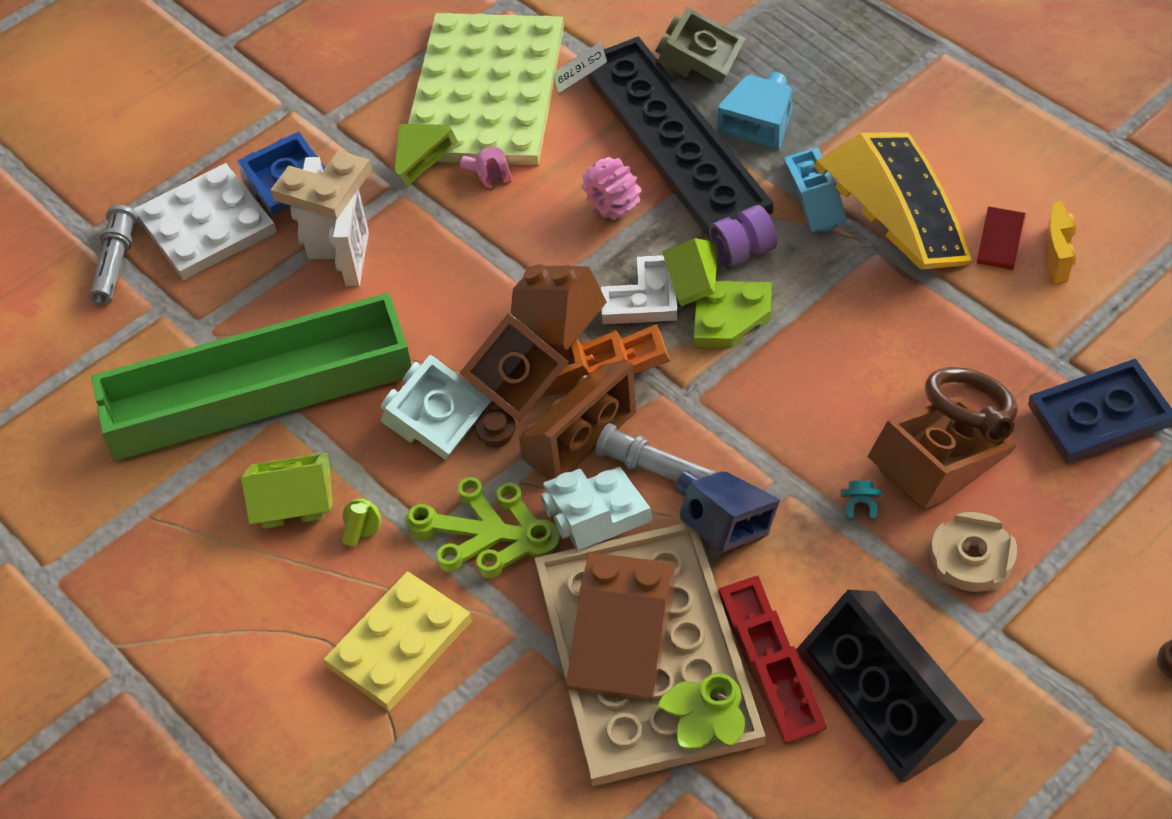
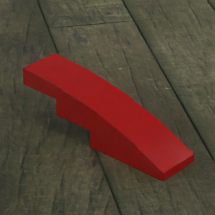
(771, 660)

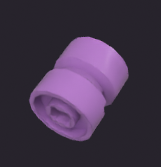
(747, 234)

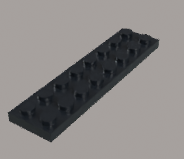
(675, 135)

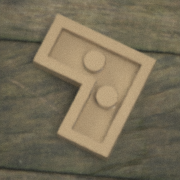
(323, 192)

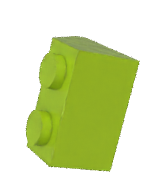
(288, 490)

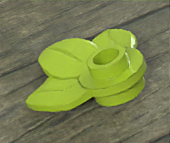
(701, 716)

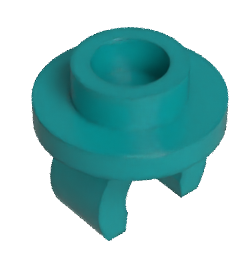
(861, 493)

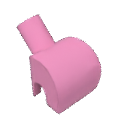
(488, 165)

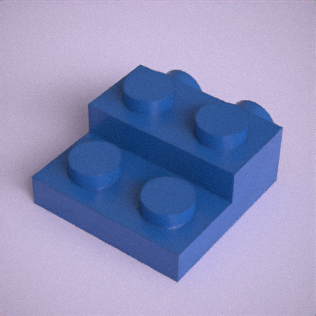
(264, 167)

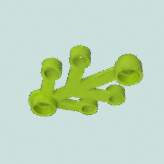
(486, 531)

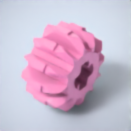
(611, 188)

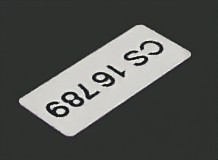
(579, 67)

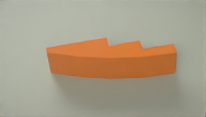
(642, 349)

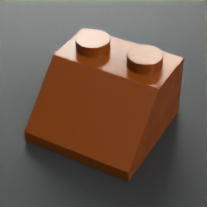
(557, 302)
(514, 367)

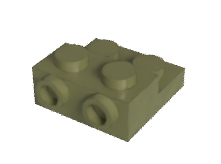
(698, 45)

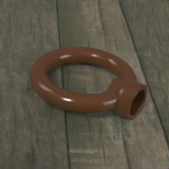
(992, 423)

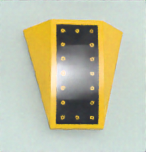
(902, 193)

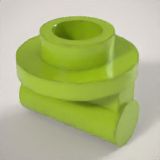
(360, 520)

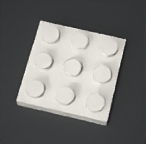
(205, 221)

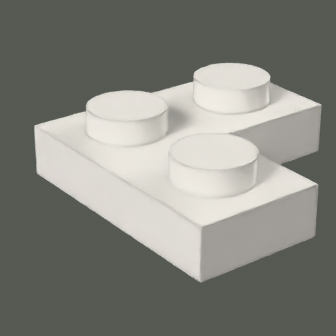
(648, 301)

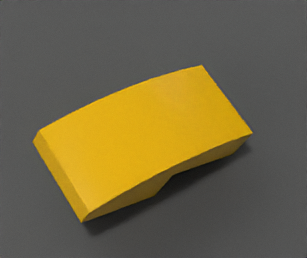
(1058, 246)

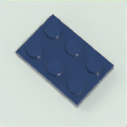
(1101, 410)

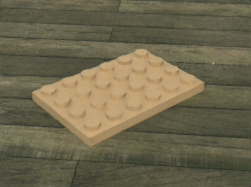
(633, 735)

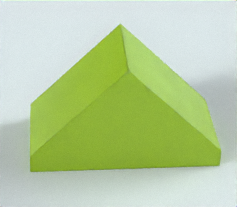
(420, 148)
(692, 269)

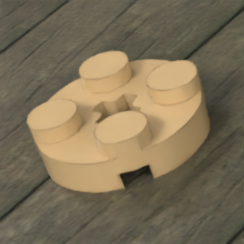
(967, 572)

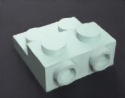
(434, 407)
(594, 507)

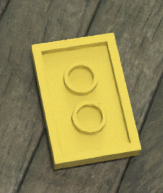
(398, 641)

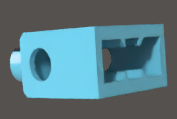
(757, 110)

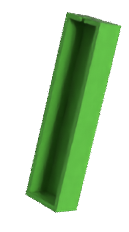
(250, 376)

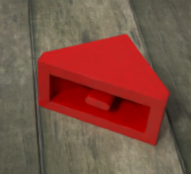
(1001, 237)

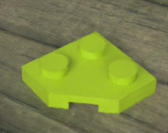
(731, 313)

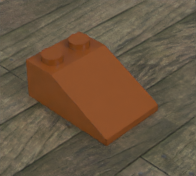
(934, 454)
(620, 626)

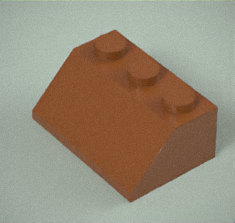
(575, 422)

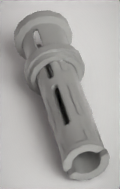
(114, 242)
(638, 454)

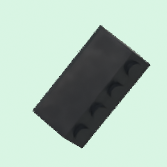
(888, 684)

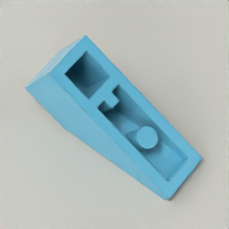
(815, 191)

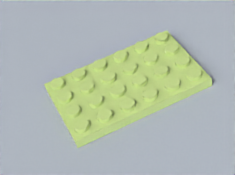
(490, 82)

